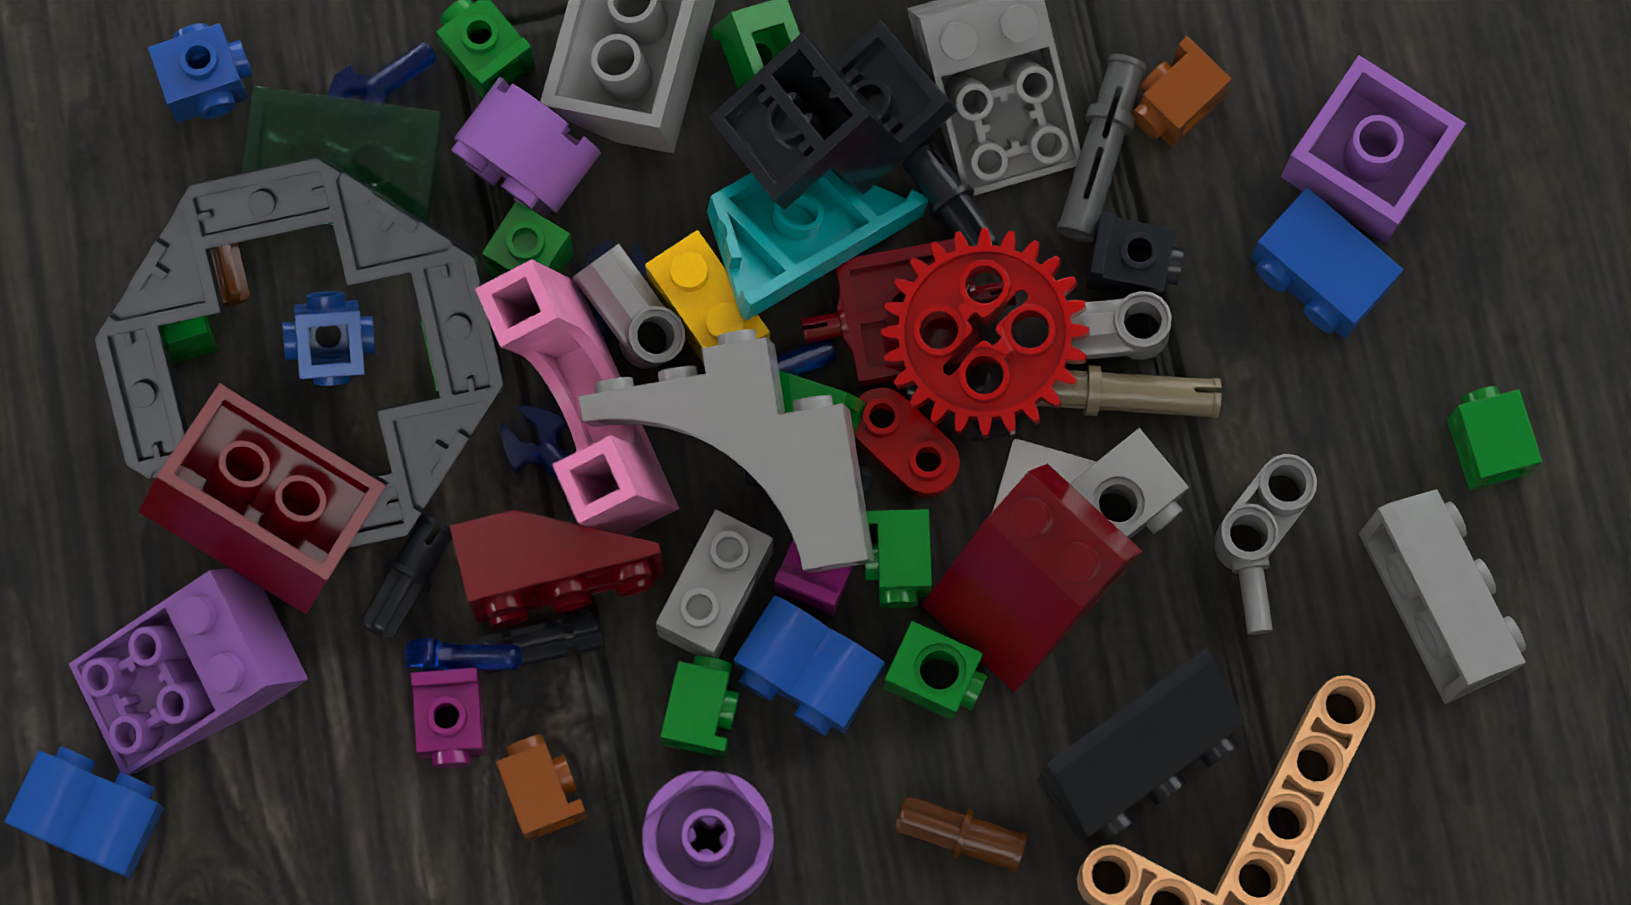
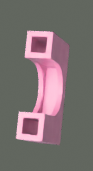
(614, 474)

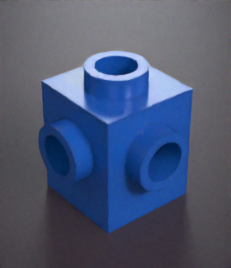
(201, 72)
(328, 362)

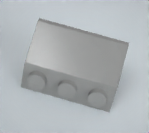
(628, 67)
(1442, 594)

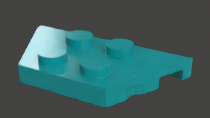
(781, 250)

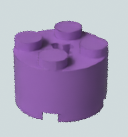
(526, 146)
(713, 802)

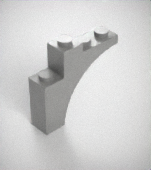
(738, 406)

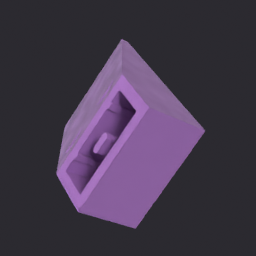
(187, 669)

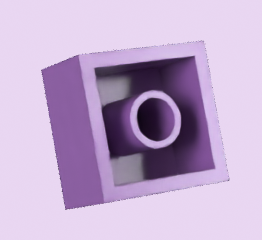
(1372, 149)

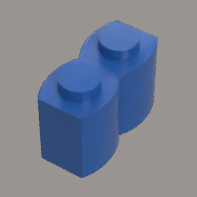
(808, 666)
(85, 812)

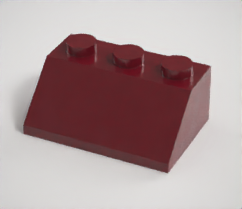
(261, 498)

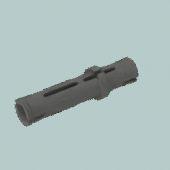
(1121, 82)

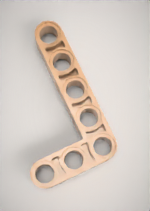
(1258, 843)

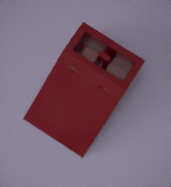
(534, 562)

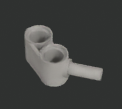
(1272, 521)

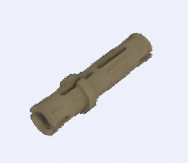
(1140, 394)

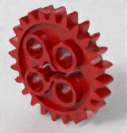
(943, 293)

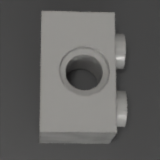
(1140, 476)
(715, 586)

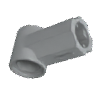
(627, 301)
(1108, 332)

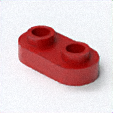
(903, 441)

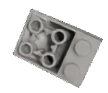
(1005, 82)

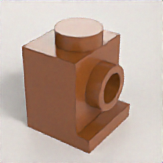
(1181, 94)
(539, 788)

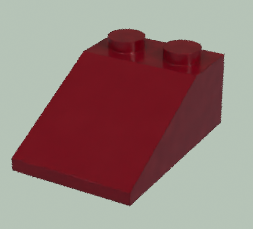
(1030, 575)

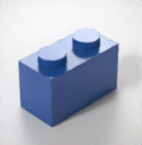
(1324, 264)

